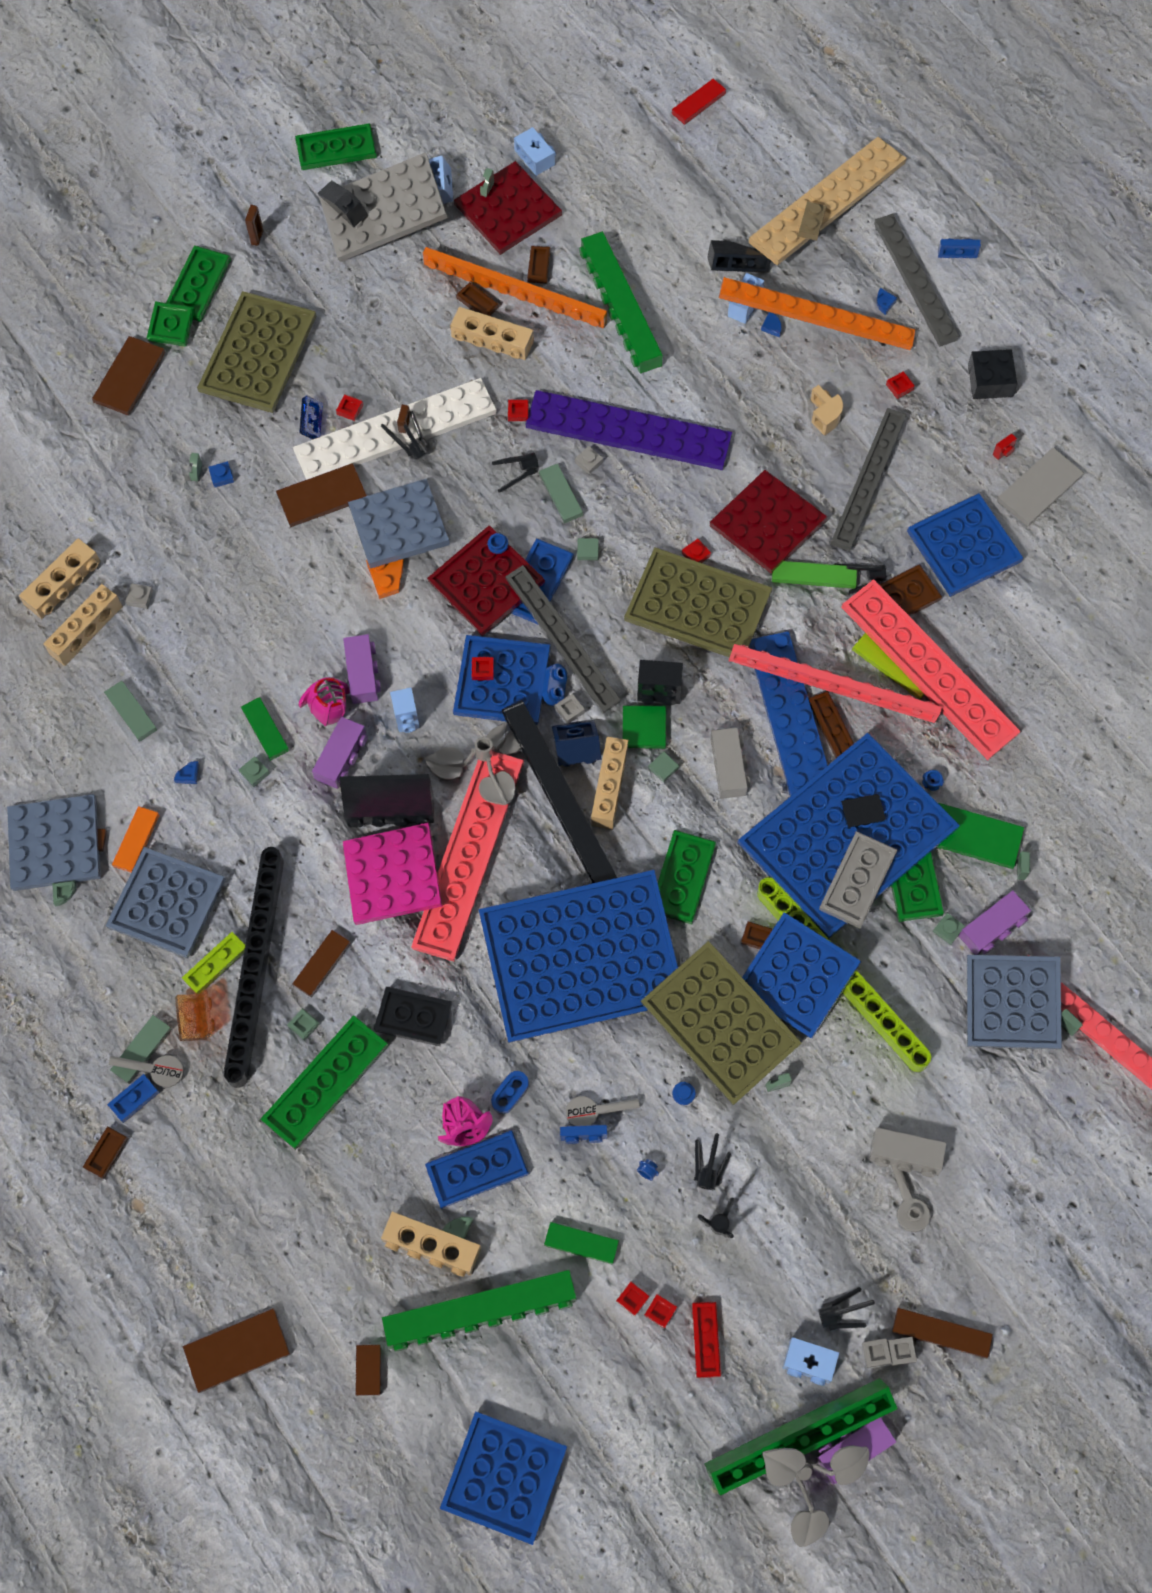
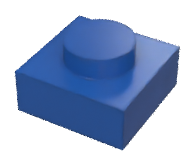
(221, 474)

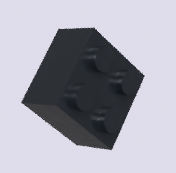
(992, 374)
(659, 682)

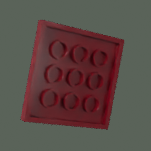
(511, 210)
(768, 521)
(477, 582)

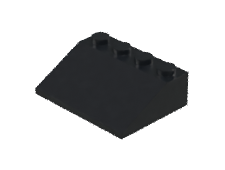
(387, 800)

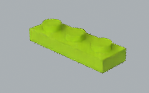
(214, 963)

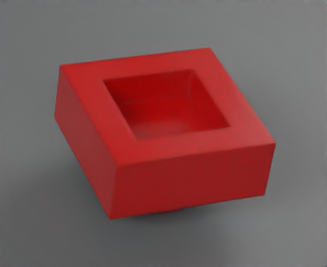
(900, 385)
(349, 407)
(518, 410)
(1005, 447)
(696, 551)
(482, 668)
(632, 1299)
(660, 1311)

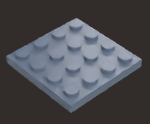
(398, 523)
(53, 842)
(165, 902)
(1014, 1002)

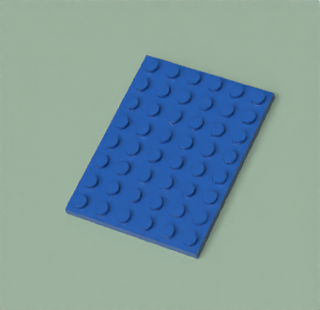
(809, 836)
(578, 954)

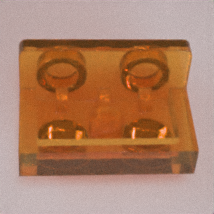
(194, 1016)

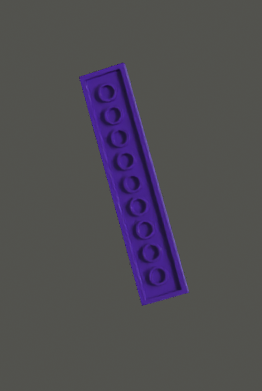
(629, 430)

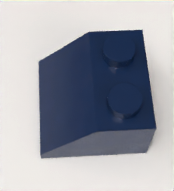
(576, 743)

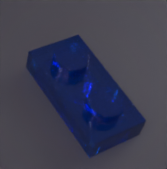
(311, 417)

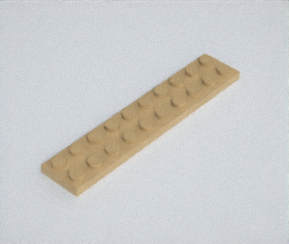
(837, 192)

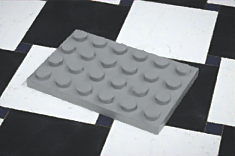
(396, 203)

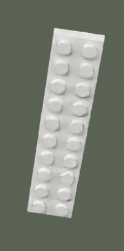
(370, 441)

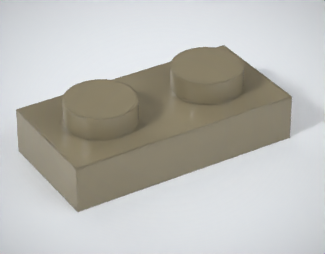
(812, 221)

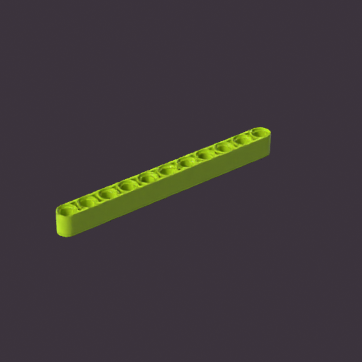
(860, 1001)

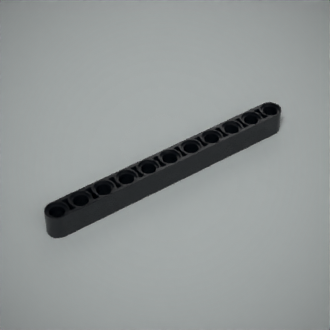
(558, 793)
(256, 975)

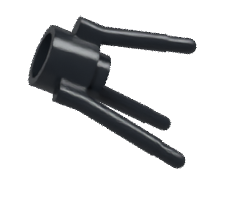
(417, 446)
(526, 462)
(875, 572)
(707, 1178)
(719, 1223)
(831, 1315)

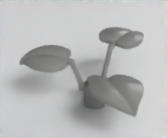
(497, 788)
(787, 1464)

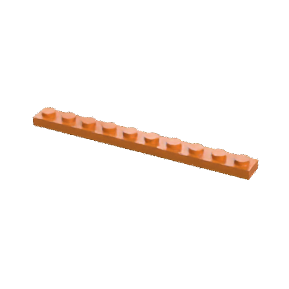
(514, 287)
(816, 313)

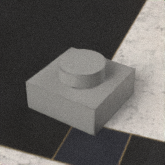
(589, 460)
(139, 596)
(569, 708)
(902, 1351)
(876, 1353)

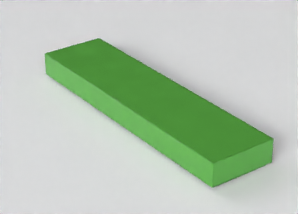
(815, 574)

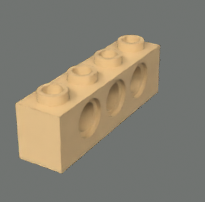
(492, 333)
(62, 567)
(83, 625)
(609, 783)
(399, 1225)

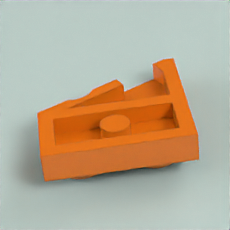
(387, 578)

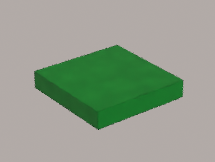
(170, 324)
(644, 726)

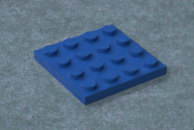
(964, 544)
(517, 677)
(800, 974)
(503, 1478)

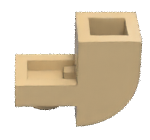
(829, 410)

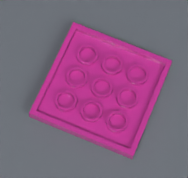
(392, 874)

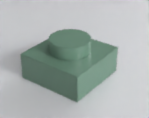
(254, 771)
(948, 928)

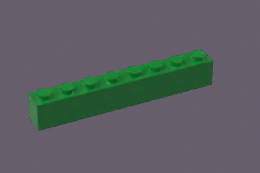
(621, 303)
(479, 1309)
(803, 1434)

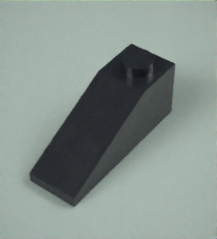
(343, 203)
(736, 257)

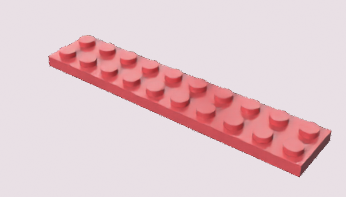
(930, 669)
(465, 863)

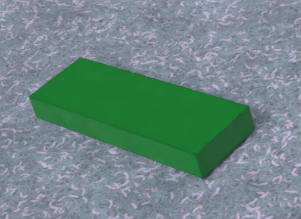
(265, 728)
(581, 1243)

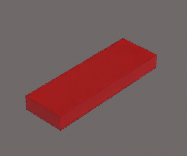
(698, 101)
(706, 1340)

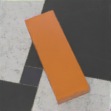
(135, 839)

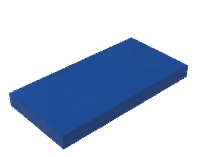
(552, 565)
(476, 1169)

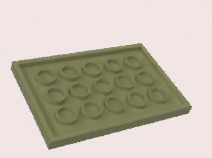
(257, 352)
(697, 603)
(720, 1022)

